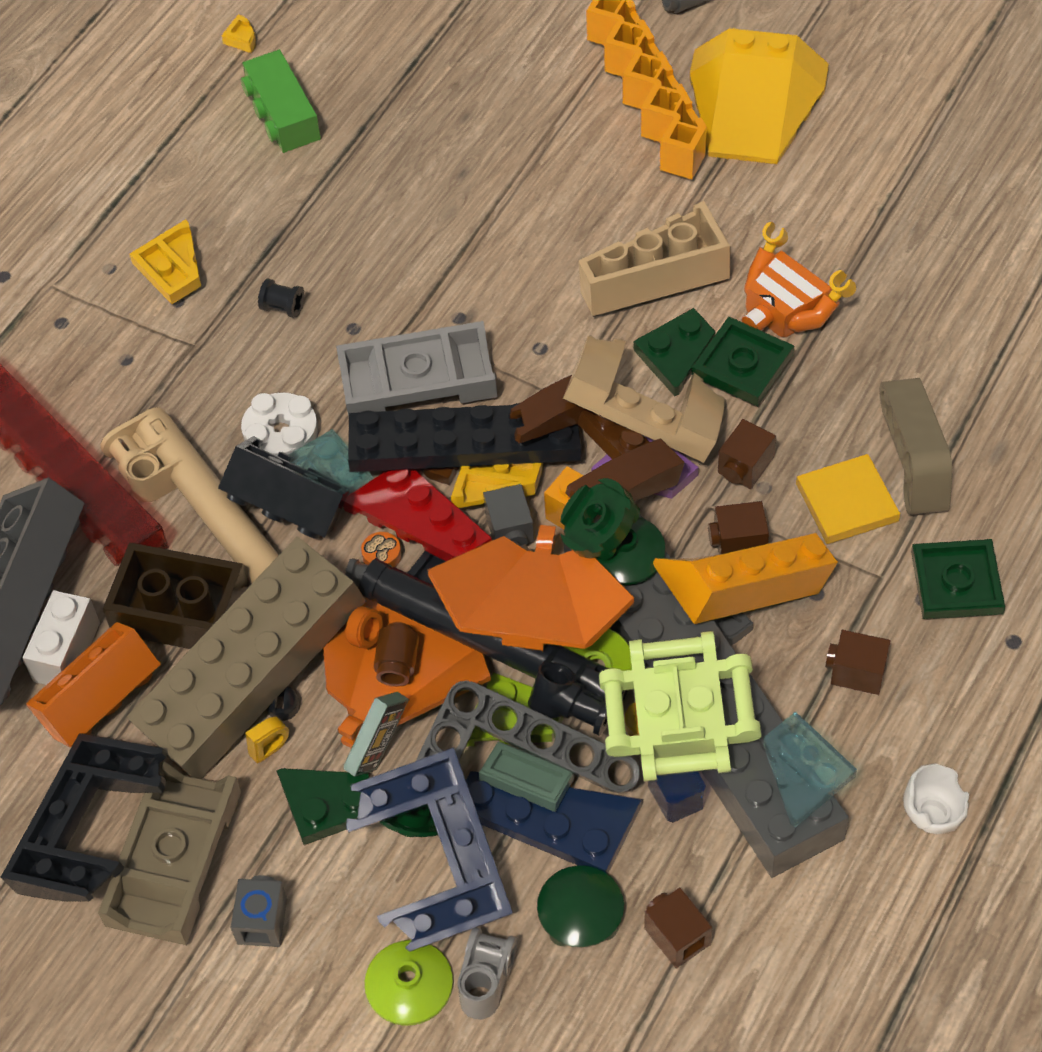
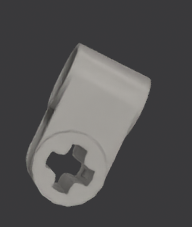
(485, 965)

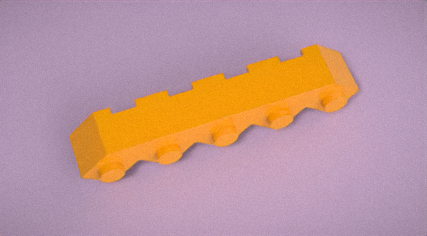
(649, 85)

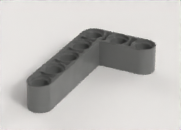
(520, 737)

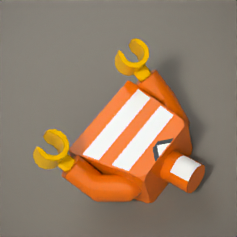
(786, 293)

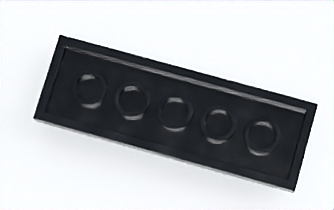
(450, 439)

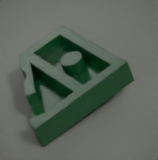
(675, 348)

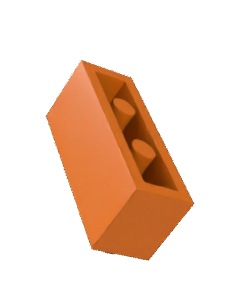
(94, 684)

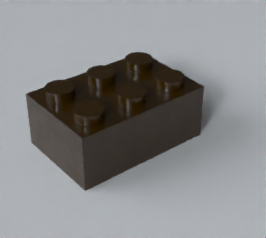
(172, 593)

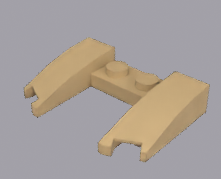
(688, 431)

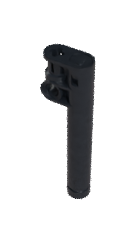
(563, 679)

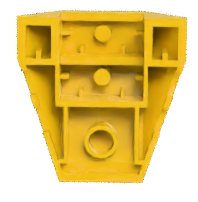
(755, 92)

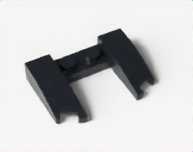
(40, 862)

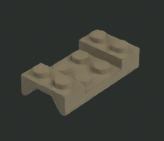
(169, 856)

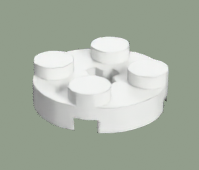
(280, 408)

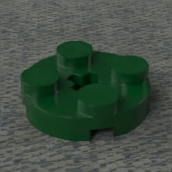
(617, 516)

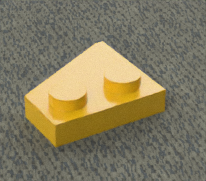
(170, 262)

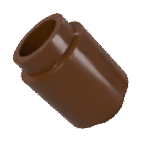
(396, 654)

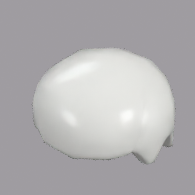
(935, 799)

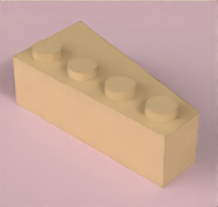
(656, 263)

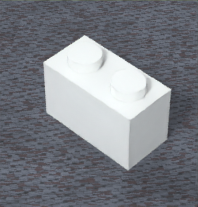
(60, 635)

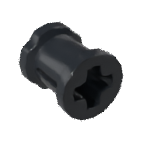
(280, 298)

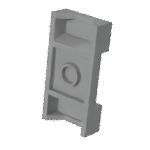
(417, 368)

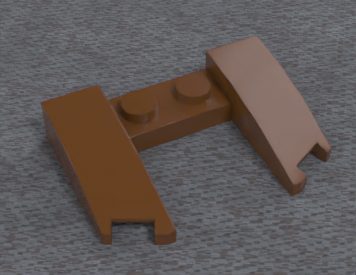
(635, 462)

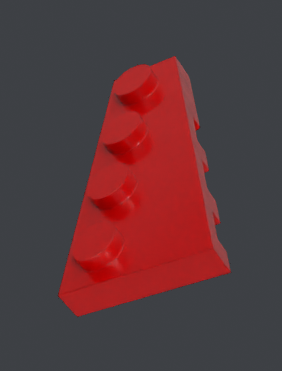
(416, 513)

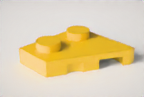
(478, 479)

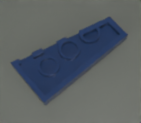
(583, 830)

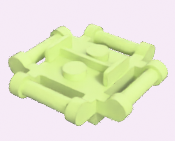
(679, 707)

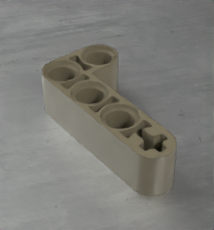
(919, 445)

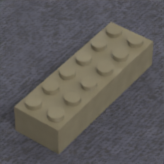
(247, 658)

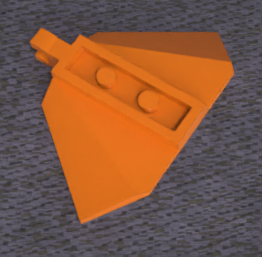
(530, 594)
(438, 667)

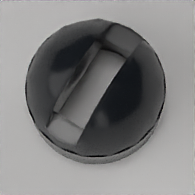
(289, 705)

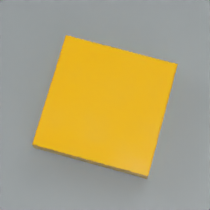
(847, 498)

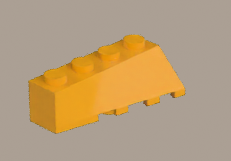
(748, 577)

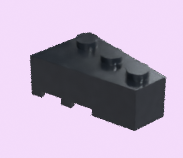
(283, 489)

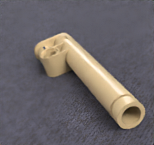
(160, 459)

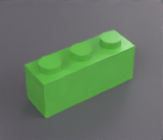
(280, 101)

